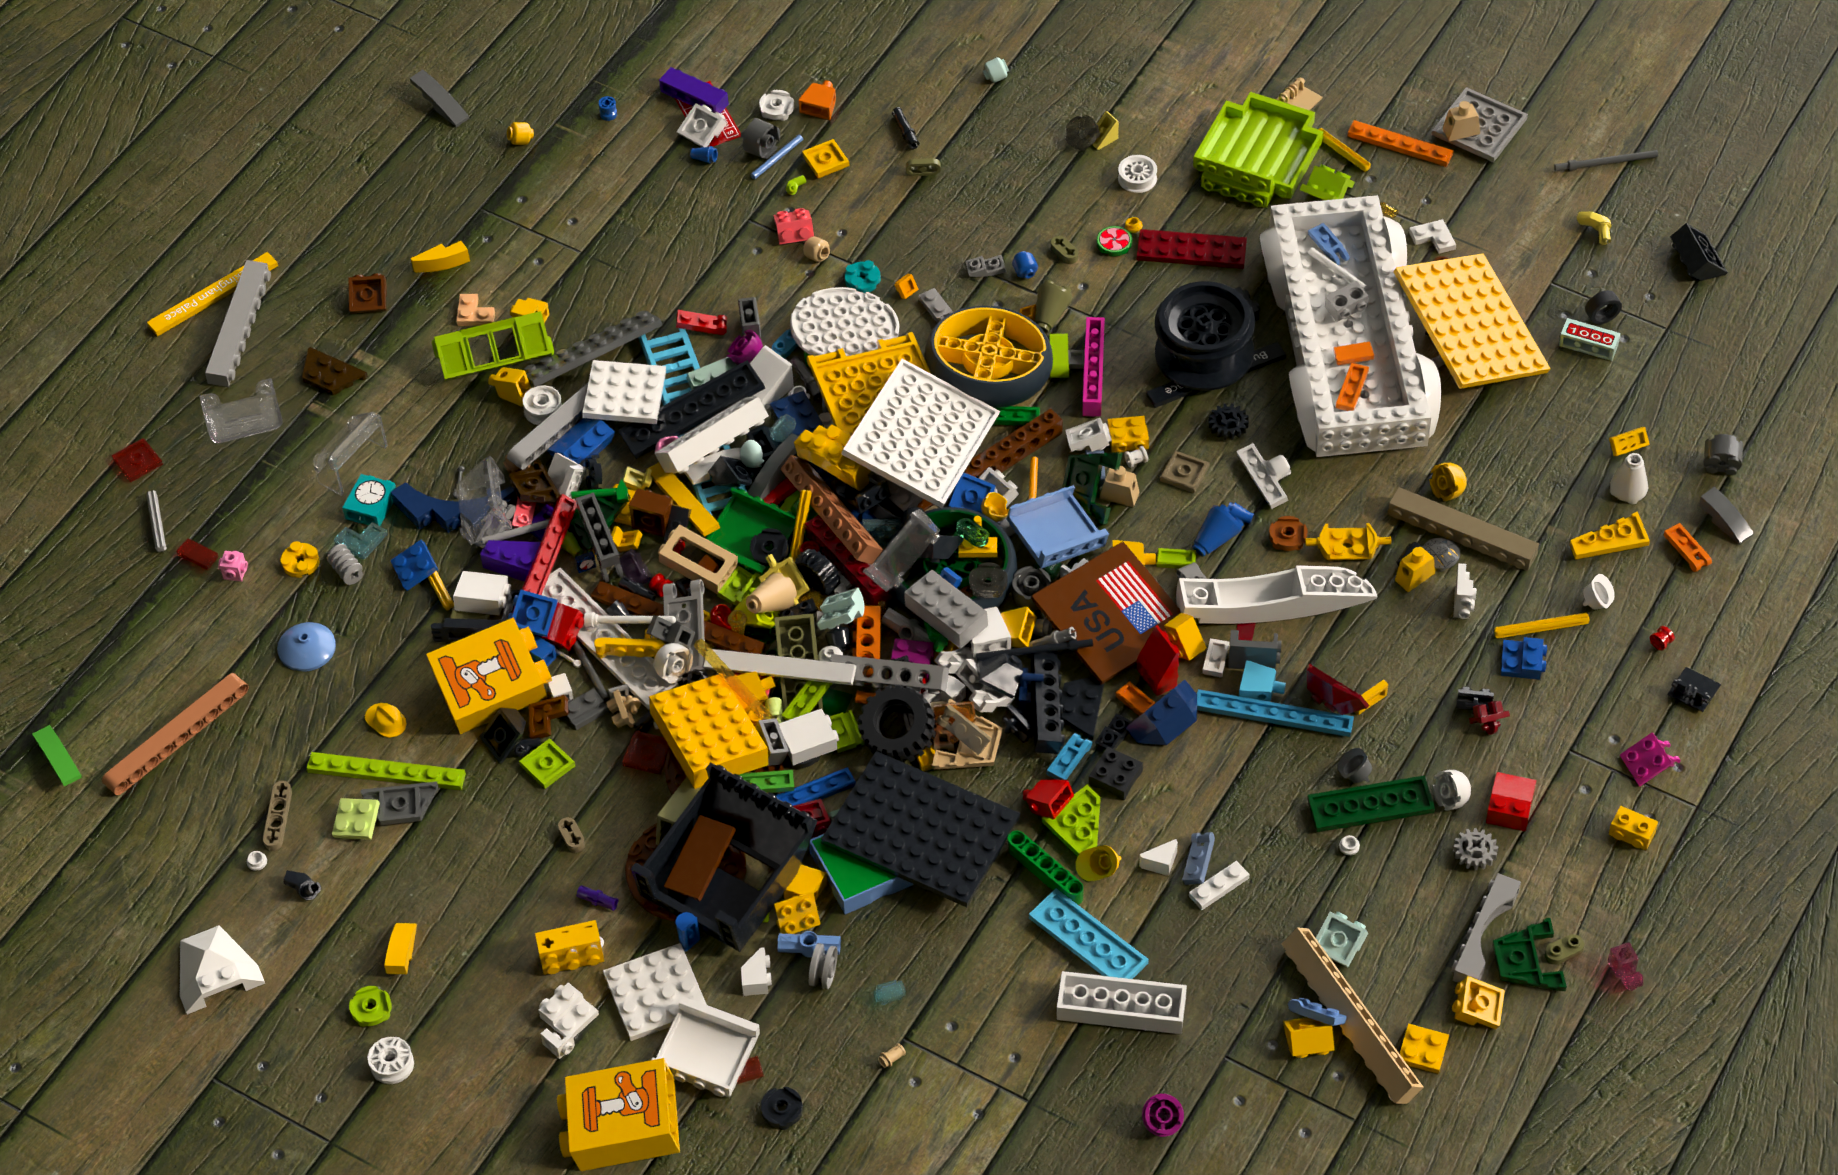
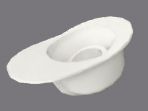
(1598, 593)

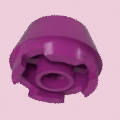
(1162, 1115)

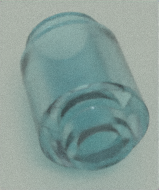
(782, 428)
(889, 992)

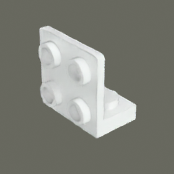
(566, 474)

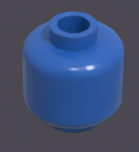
(1025, 265)

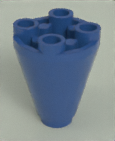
(1216, 530)

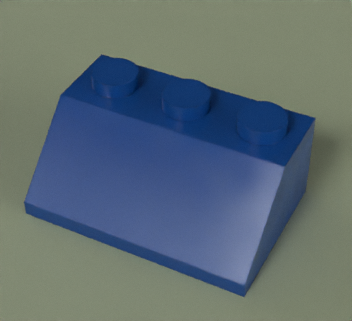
(583, 439)

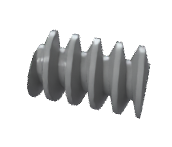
(345, 564)

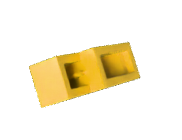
(441, 258)
(400, 948)

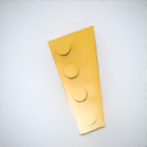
(1620, 536)

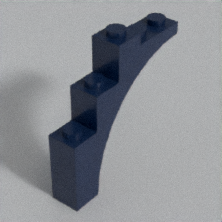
(424, 509)

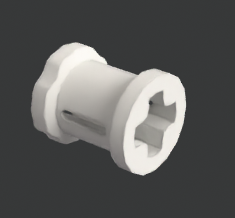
(1136, 456)

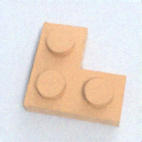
(470, 314)

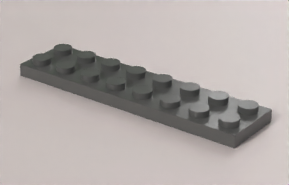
(591, 348)

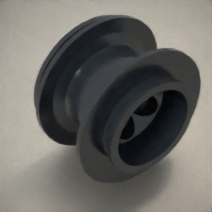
(1204, 336)

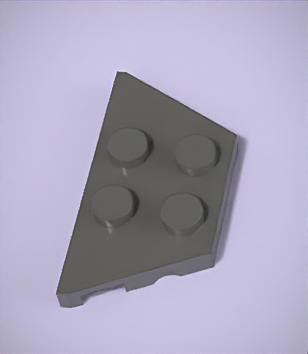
(402, 802)

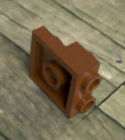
(367, 293)

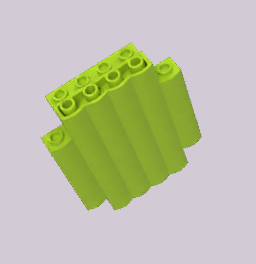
(1258, 149)

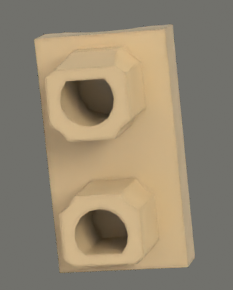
(625, 707)

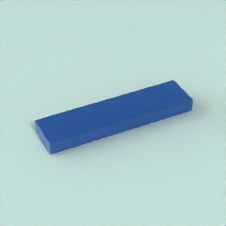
(820, 788)

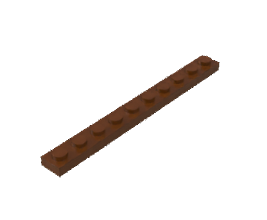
(641, 606)

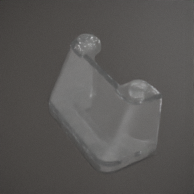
(243, 416)
(482, 502)

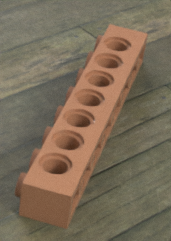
(832, 510)

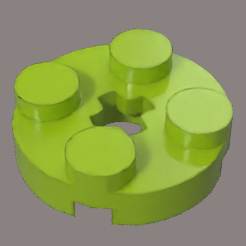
(372, 1016)

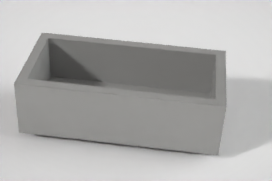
(946, 609)

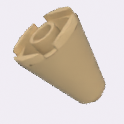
(772, 595)

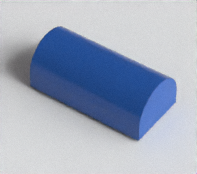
(687, 930)

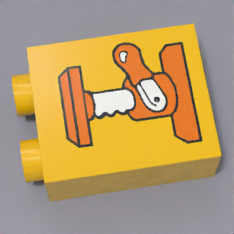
(489, 674)
(619, 1115)

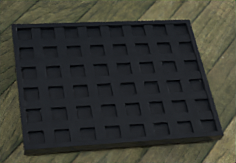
(921, 828)

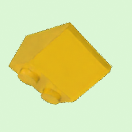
(1308, 1037)

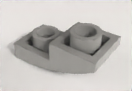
(980, 268)

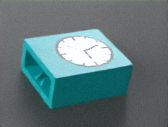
(369, 500)

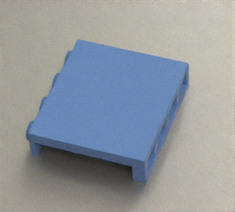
(1055, 527)

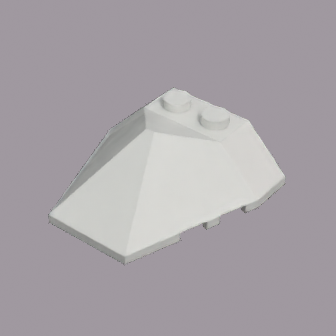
(213, 964)

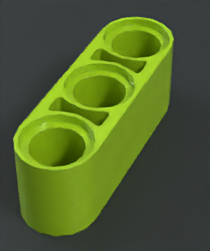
(1059, 347)

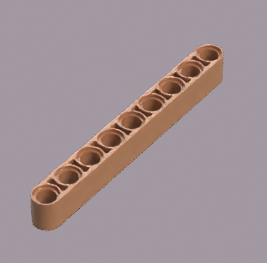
(175, 734)

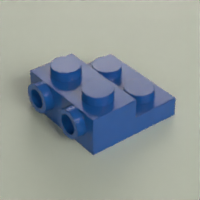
(534, 611)
(1523, 658)

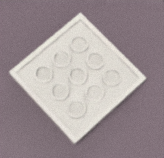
(624, 392)
(651, 989)

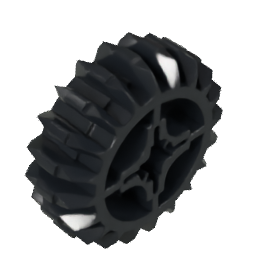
(818, 571)

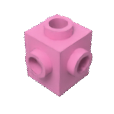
(233, 565)

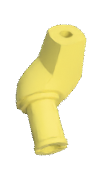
(1598, 222)

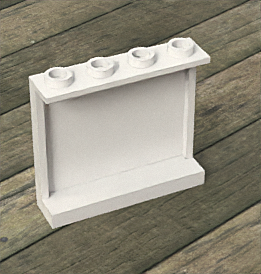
(708, 1046)

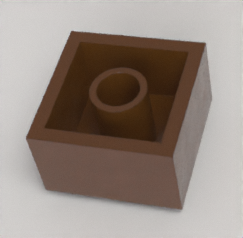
(650, 512)

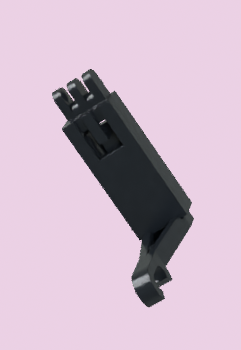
(457, 629)

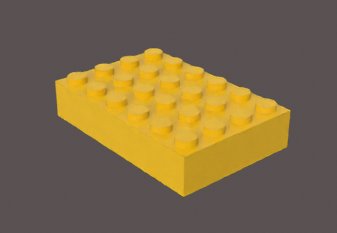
(708, 725)

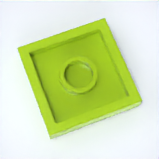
(547, 763)

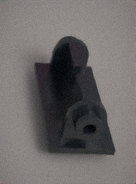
(805, 607)

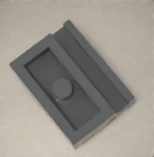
(586, 709)

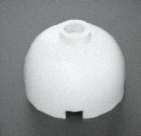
(672, 662)
(1451, 789)

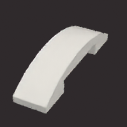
(699, 472)

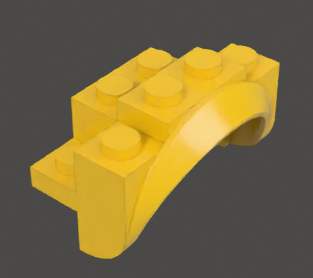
(825, 449)

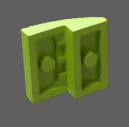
(739, 586)

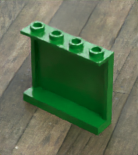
(745, 518)

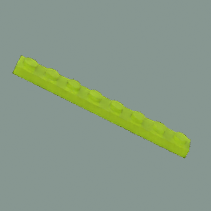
(385, 770)

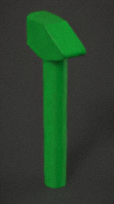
(621, 492)

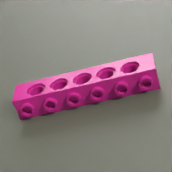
(1093, 366)

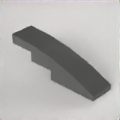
(440, 98)
(770, 474)

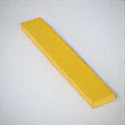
(683, 497)

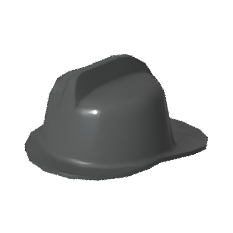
(1355, 766)

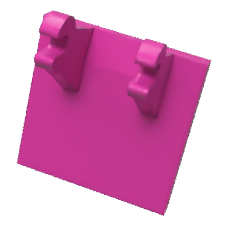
(1648, 758)

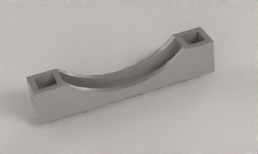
(1501, 898)

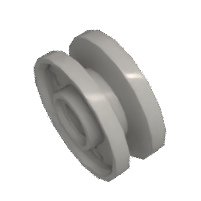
(823, 966)

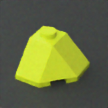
(757, 620)

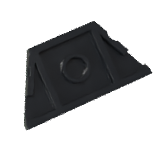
(1082, 704)

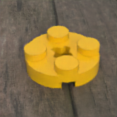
(296, 551)

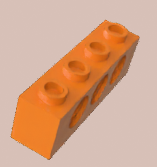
(870, 618)

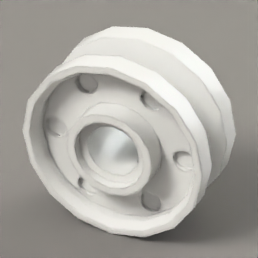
(540, 403)
(395, 1070)

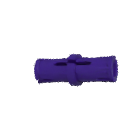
(597, 898)

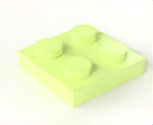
(355, 818)

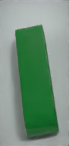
(1042, 859)

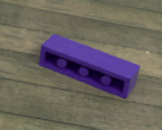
(692, 90)

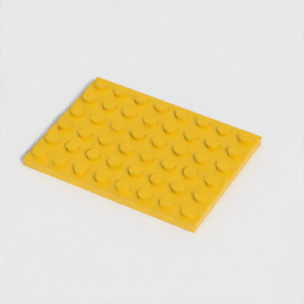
(1471, 320)

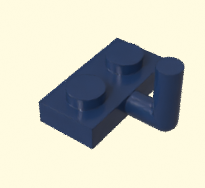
(1025, 682)

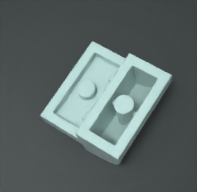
(841, 609)

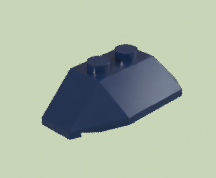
(1166, 717)

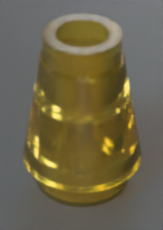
(737, 621)

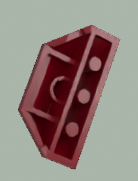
(1333, 693)

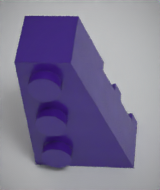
(509, 557)

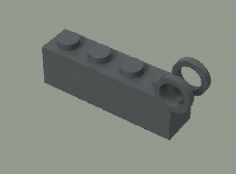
(598, 534)

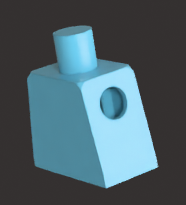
(1259, 682)

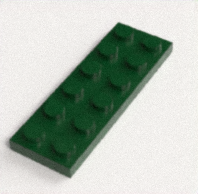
(1370, 803)

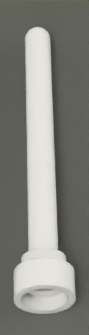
(592, 619)

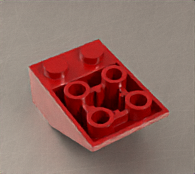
(1159, 662)

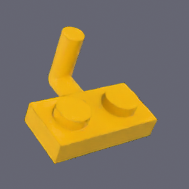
(968, 550)

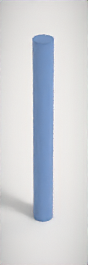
(776, 157)

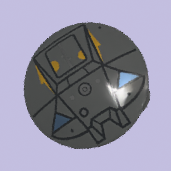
(1444, 553)

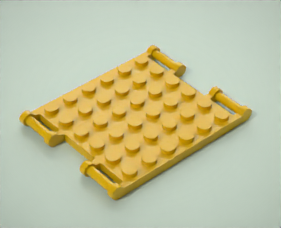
(855, 381)

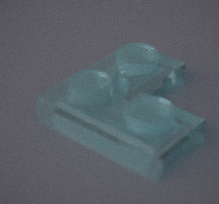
(363, 543)

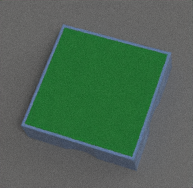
(852, 880)

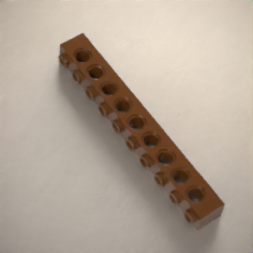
(1014, 447)

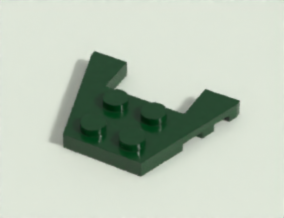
(1084, 473)
(1519, 961)

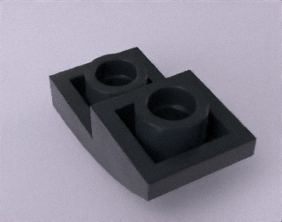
(1114, 733)

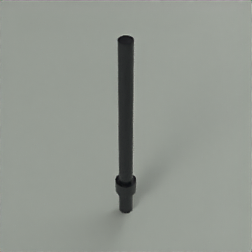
(1072, 645)

